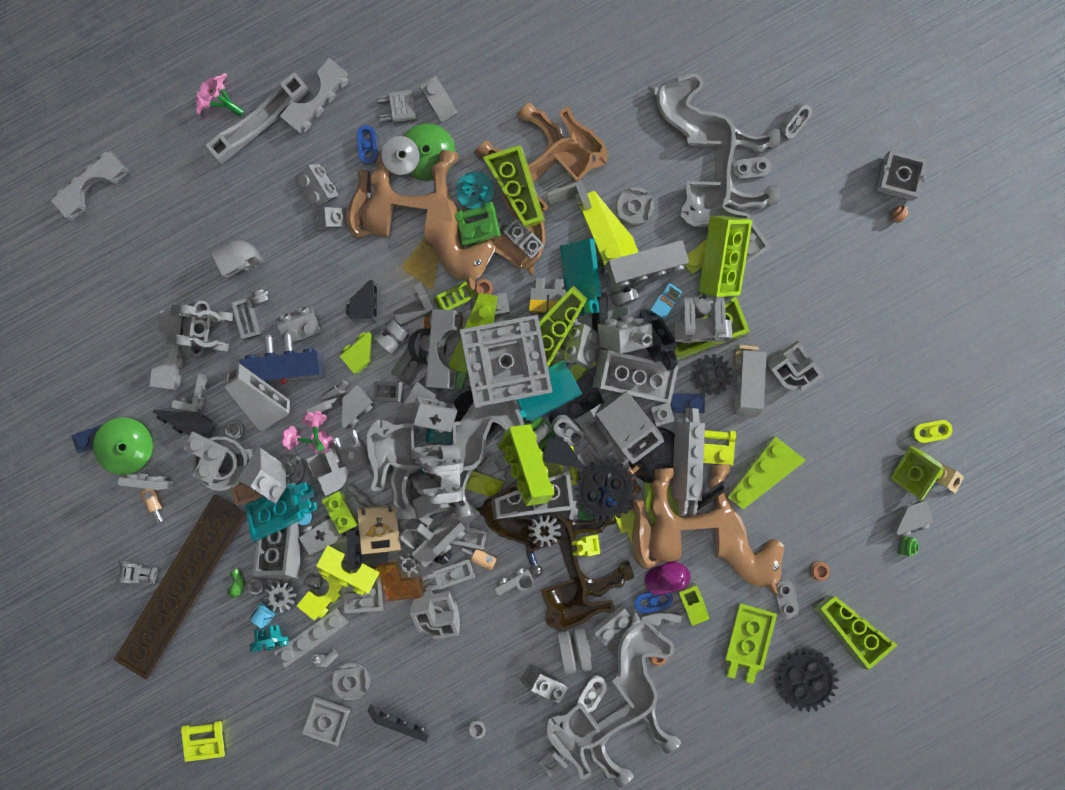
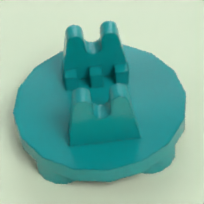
(466, 187)
(268, 642)

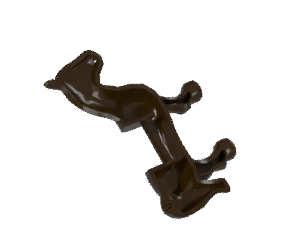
(569, 595)

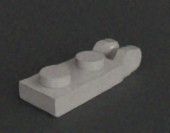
(450, 575)

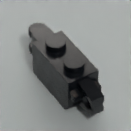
(663, 341)

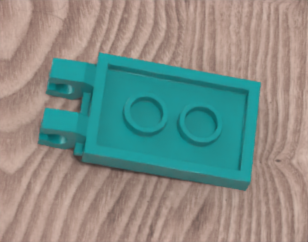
(581, 270)
(563, 390)
(268, 518)

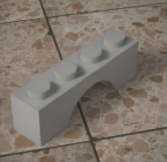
(301, 114)
(71, 199)
(443, 325)
(167, 374)

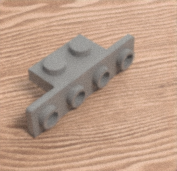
(440, 542)

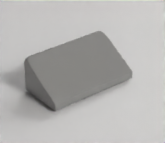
(406, 367)

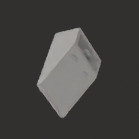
(630, 427)

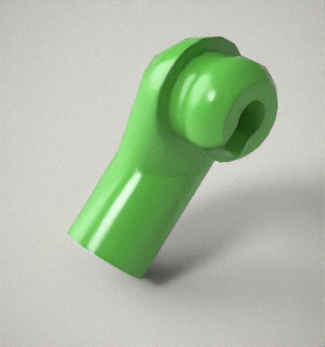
(238, 584)

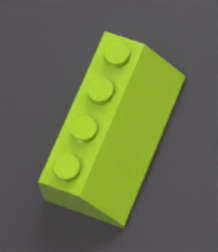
(725, 256)

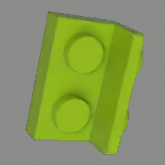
(340, 512)

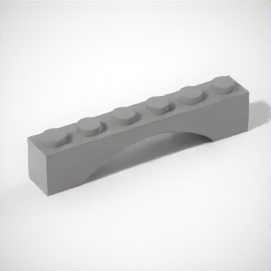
(237, 136)

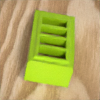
(440, 304)

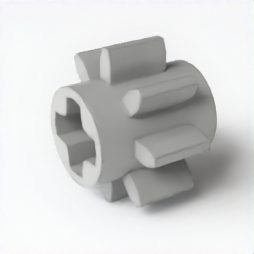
(405, 568)

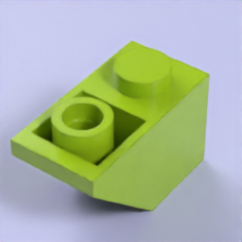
(360, 354)
(693, 604)

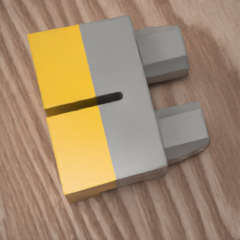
(539, 295)

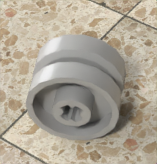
(575, 651)

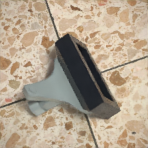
(607, 311)

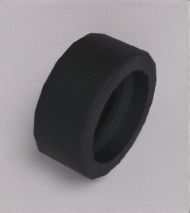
(413, 345)

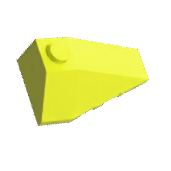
(610, 235)

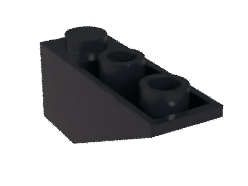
(187, 422)

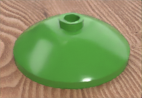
(436, 139)
(127, 432)

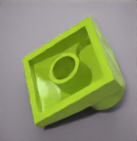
(917, 472)

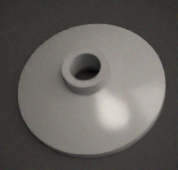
(392, 160)

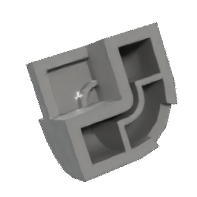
(235, 257)
(794, 367)
(326, 470)
(436, 615)

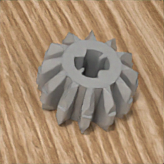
(551, 530)
(276, 589)

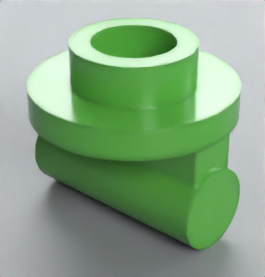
(908, 546)

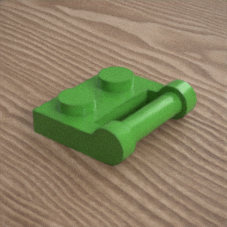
(478, 230)

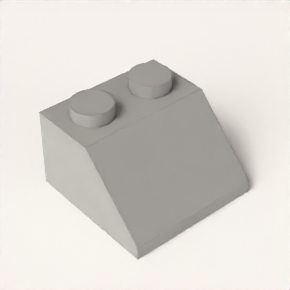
(264, 475)

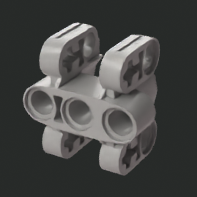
(202, 319)
(703, 329)
(443, 475)

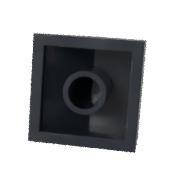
(364, 304)
(560, 453)

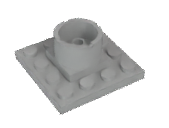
(484, 355)

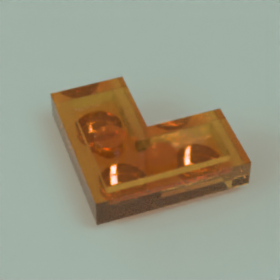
(395, 586)

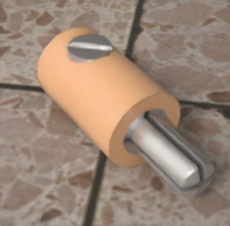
(152, 503)
(480, 558)

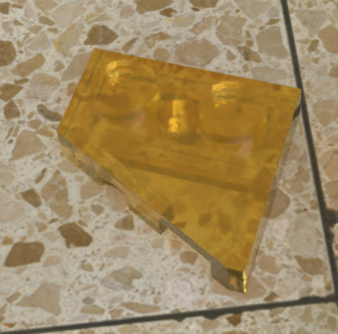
(423, 264)

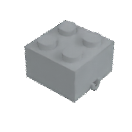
(901, 175)

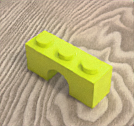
(331, 565)
(315, 604)

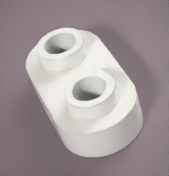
(592, 692)

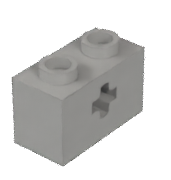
(426, 408)
(313, 543)

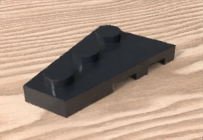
(398, 723)

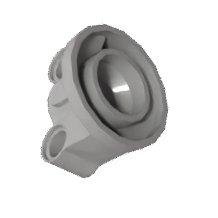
(239, 457)

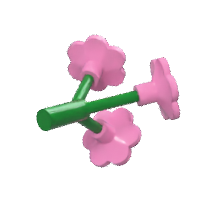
(210, 89)
(318, 441)

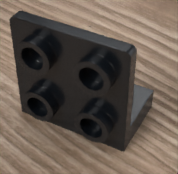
(355, 557)

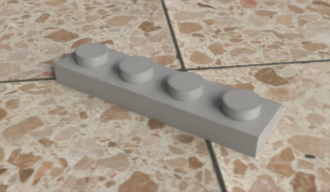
(311, 637)

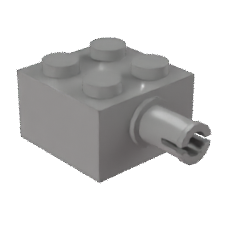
(625, 334)

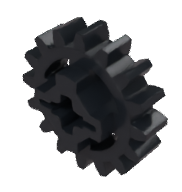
(700, 369)

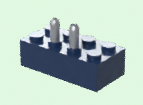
(285, 367)

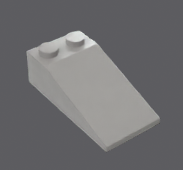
(634, 374)
(278, 555)

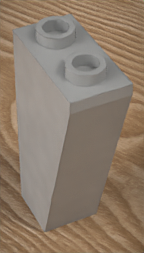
(256, 397)

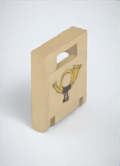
(378, 526)

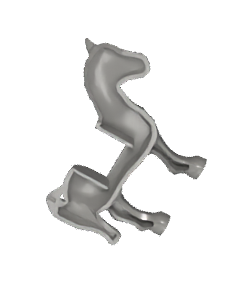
(718, 132)
(398, 450)
(583, 732)

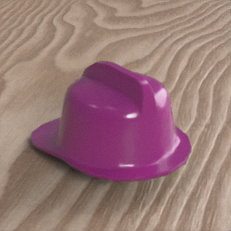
(667, 578)

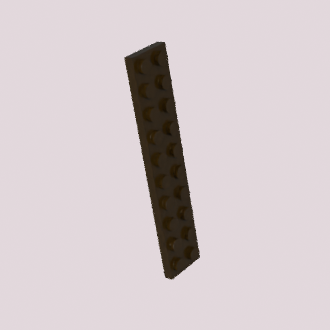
(180, 587)

